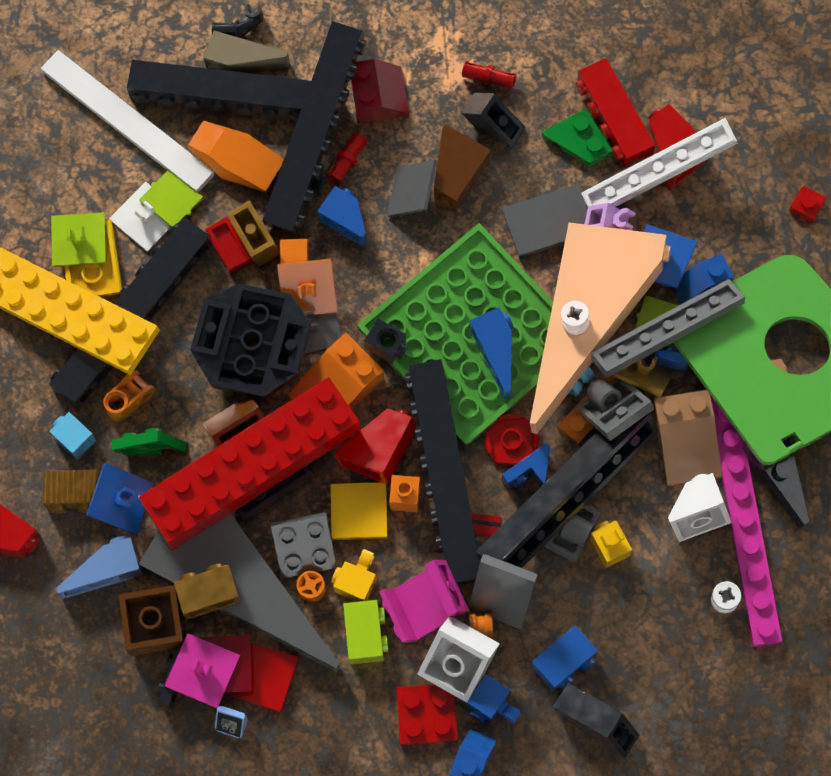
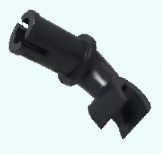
(240, 28)

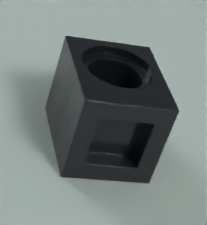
(381, 331)

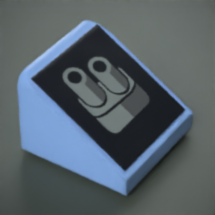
(230, 722)

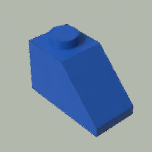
(343, 215)
(702, 278)

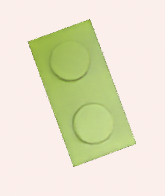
(364, 631)

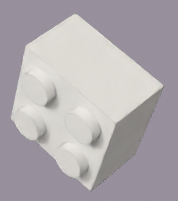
(458, 659)

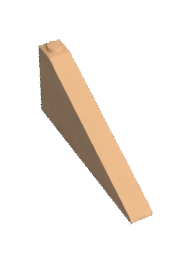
(610, 276)

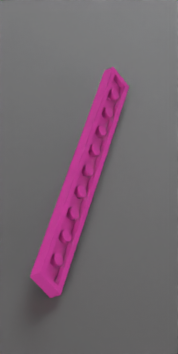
(746, 533)

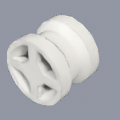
(572, 323)
(723, 602)

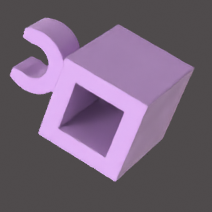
(609, 216)

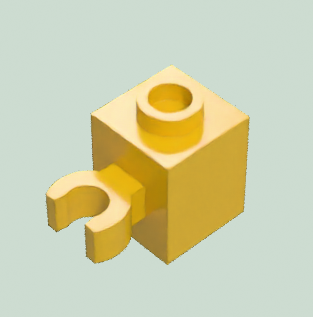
(610, 543)
(355, 581)

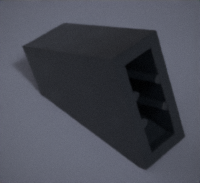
(596, 719)

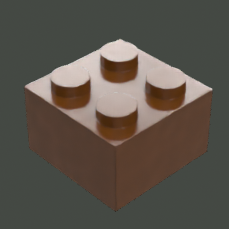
(152, 620)

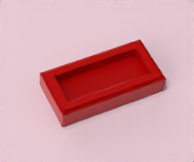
(229, 245)

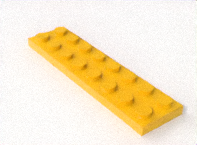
(73, 313)

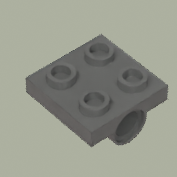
(613, 406)
(574, 535)
(303, 545)

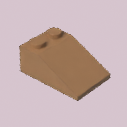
(687, 436)

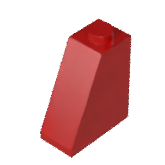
(666, 129)
(378, 446)
(16, 535)

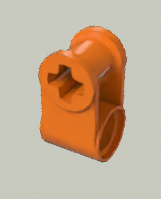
(132, 392)

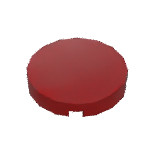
(510, 440)

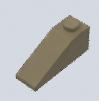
(243, 56)

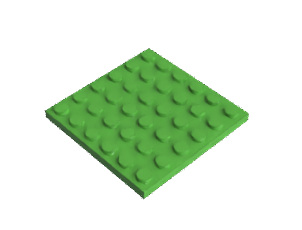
(436, 316)

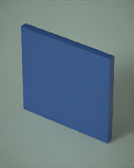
(680, 255)
(117, 500)

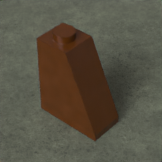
(458, 167)

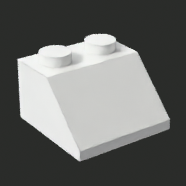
(698, 508)

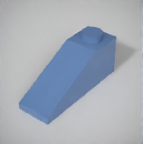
(107, 566)

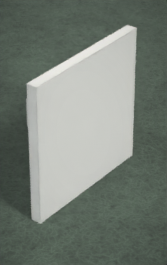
(140, 221)

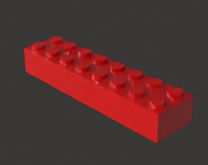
(250, 463)

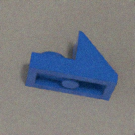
(534, 465)

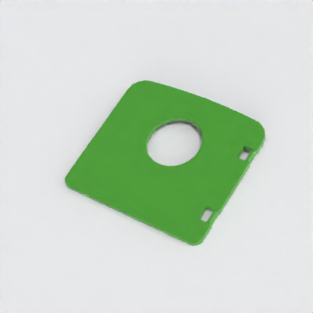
(736, 371)

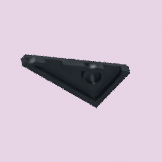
(785, 483)

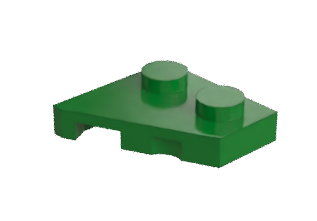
(579, 137)
(147, 443)

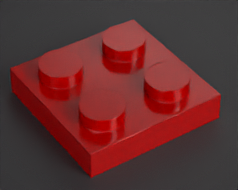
(426, 715)

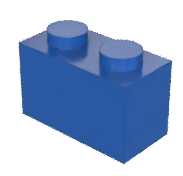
(565, 659)

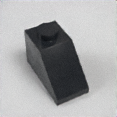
(493, 118)

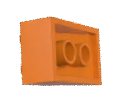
(348, 368)

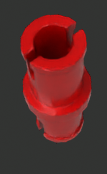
(489, 75)
(346, 158)

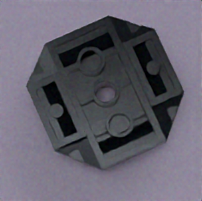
(243, 315)

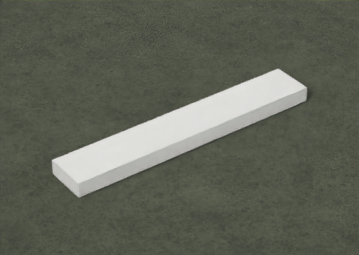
(662, 165)

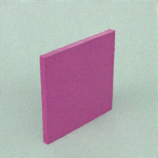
(202, 670)

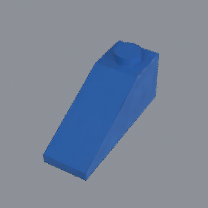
(494, 339)

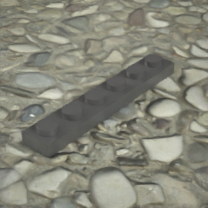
(667, 328)

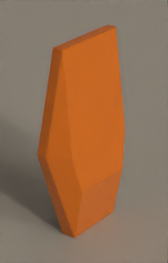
(236, 156)

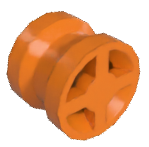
(308, 581)
(482, 624)

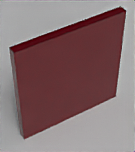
(242, 676)

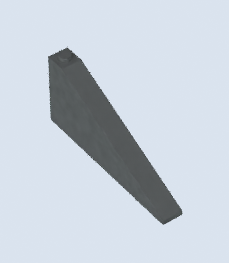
(264, 600)

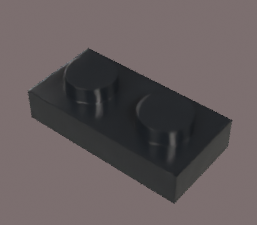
(168, 696)

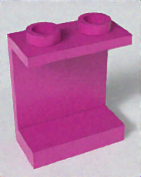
(424, 602)

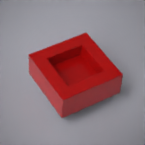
(807, 204)

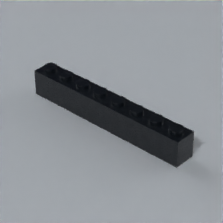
(216, 89)
(313, 128)
(143, 297)
(445, 469)
(566, 494)

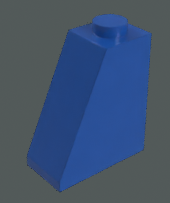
(473, 755)

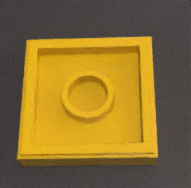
(359, 511)

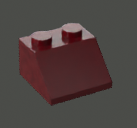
(379, 91)

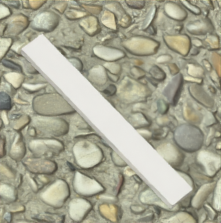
(127, 121)

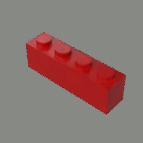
(615, 113)

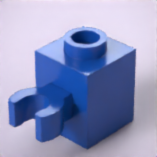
(490, 700)

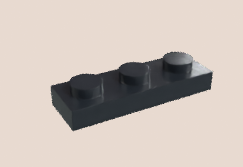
(274, 494)

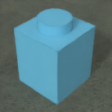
(72, 435)

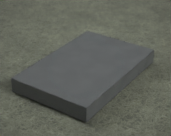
(544, 220)
(502, 591)

